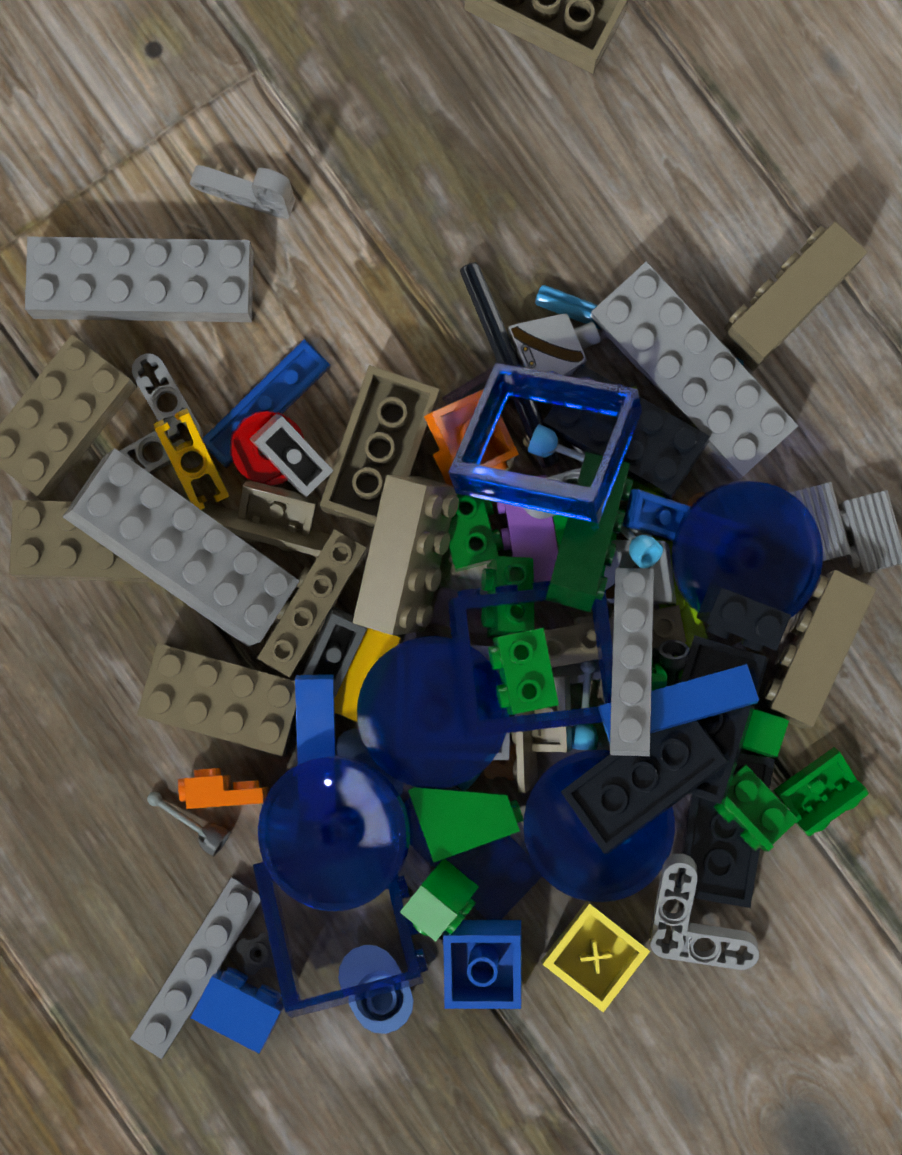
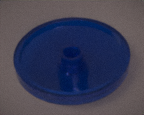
(751, 543)
(414, 715)
(333, 833)
(568, 853)

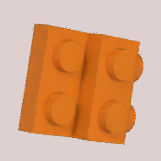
(449, 427)
(214, 790)

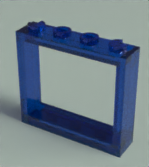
(532, 491)
(510, 595)
(284, 961)

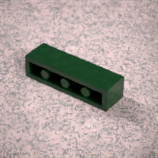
(587, 544)

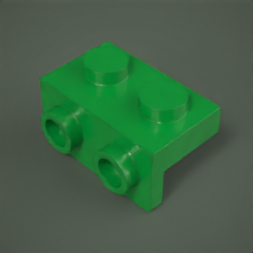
(508, 618)
(821, 792)

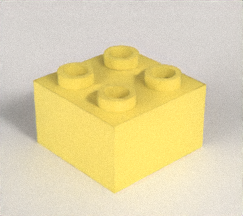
(595, 956)

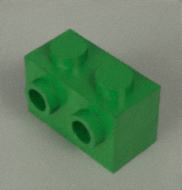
(471, 535)
(523, 672)
(441, 901)

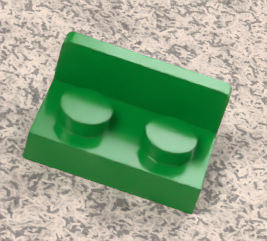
(755, 810)

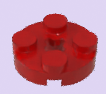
(246, 455)

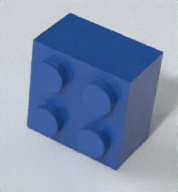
(483, 965)
(239, 1009)

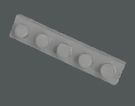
(632, 662)
(195, 967)

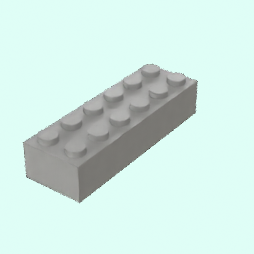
(139, 279)
(693, 370)
(181, 548)

